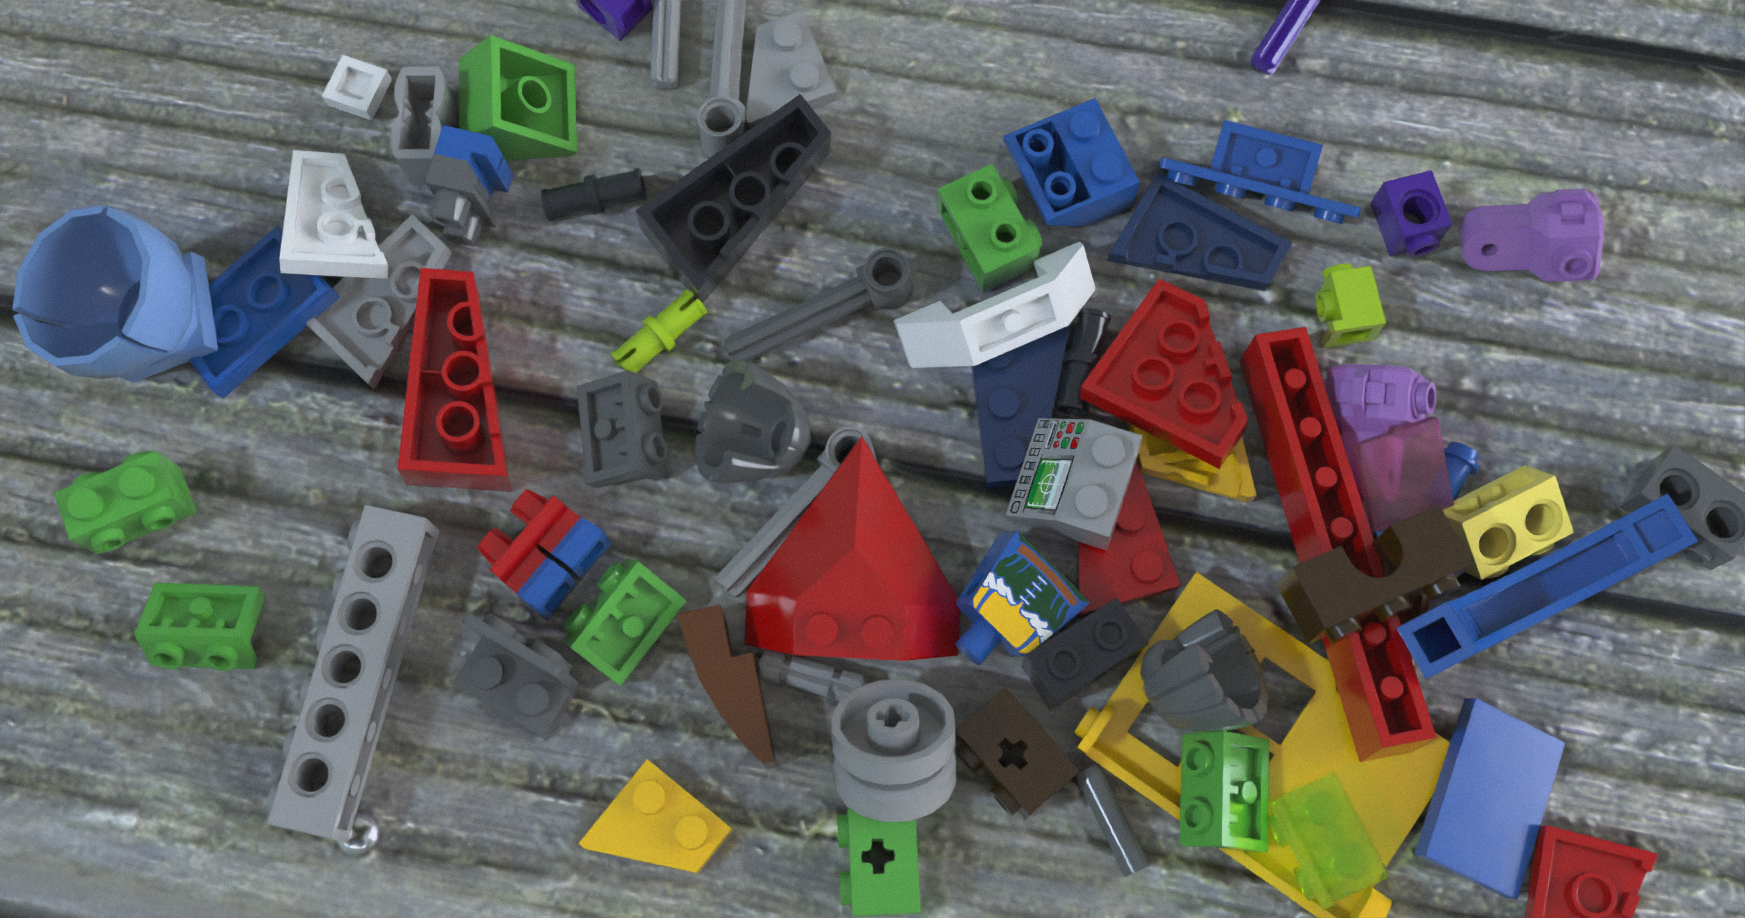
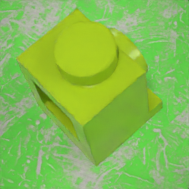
(1349, 305)

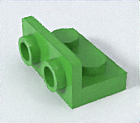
(622, 619)
(200, 626)
(1224, 791)

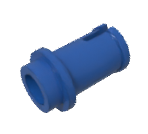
(1460, 462)

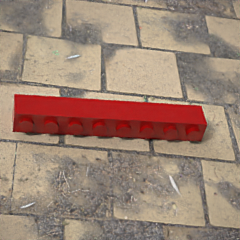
(1326, 512)

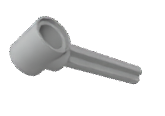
(723, 104)
(753, 557)

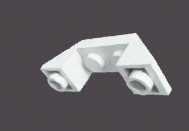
(1002, 322)

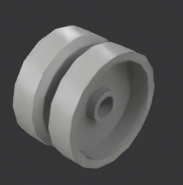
(894, 750)

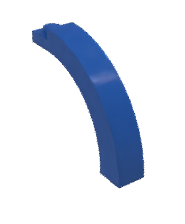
(1545, 587)

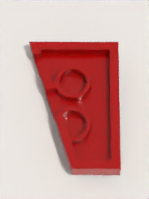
(1136, 559)

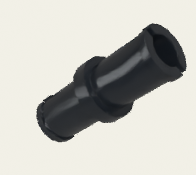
(593, 194)
(1082, 359)

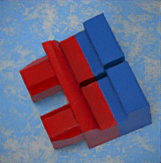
(549, 530)

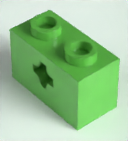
(884, 893)

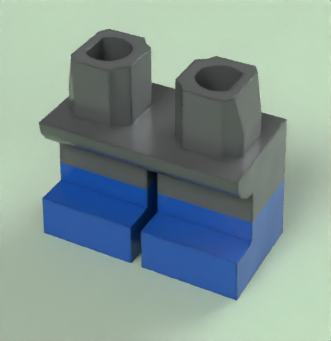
(462, 179)

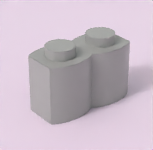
(424, 108)

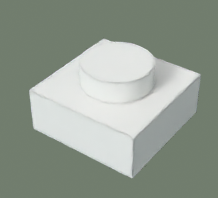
(357, 87)

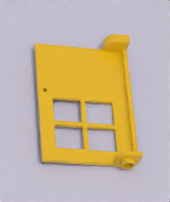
(1384, 791)

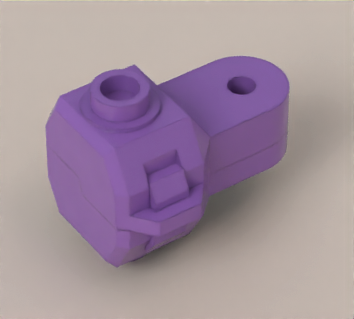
(1551, 236)
(1373, 399)

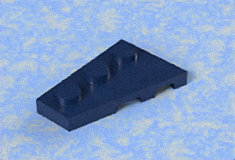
(1197, 239)
(1010, 398)

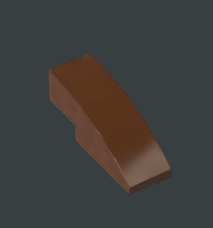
(729, 680)

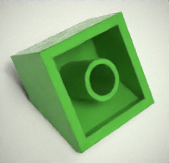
(518, 99)

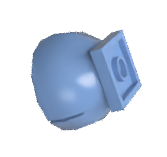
(117, 292)

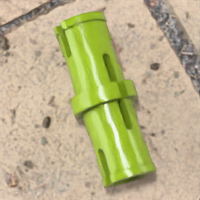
(659, 332)

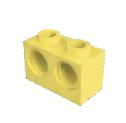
(1501, 513)

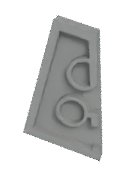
(376, 312)

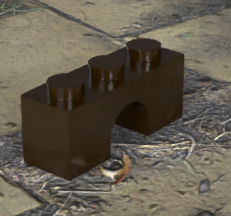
(1334, 597)

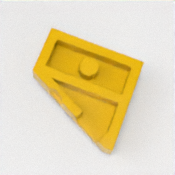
(1174, 465)
(657, 824)

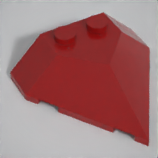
(854, 578)

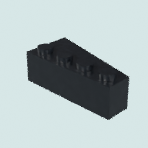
(731, 198)

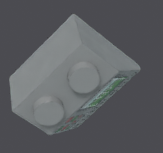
(1075, 479)

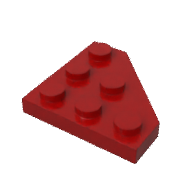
(1171, 377)

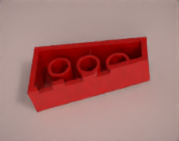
(451, 401)

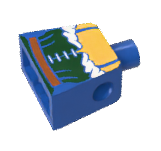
(1015, 600)

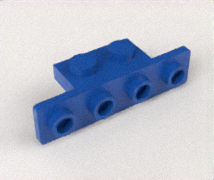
(1265, 164)

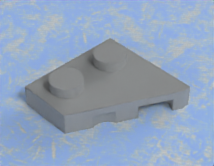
(784, 66)

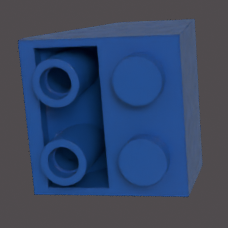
(1074, 166)

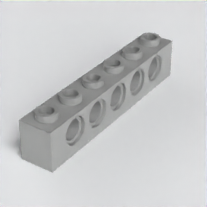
(366, 698)

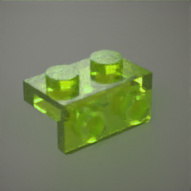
(1326, 840)

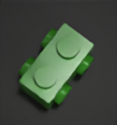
(989, 227)
(124, 502)

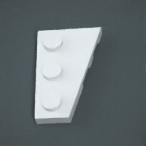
(326, 221)

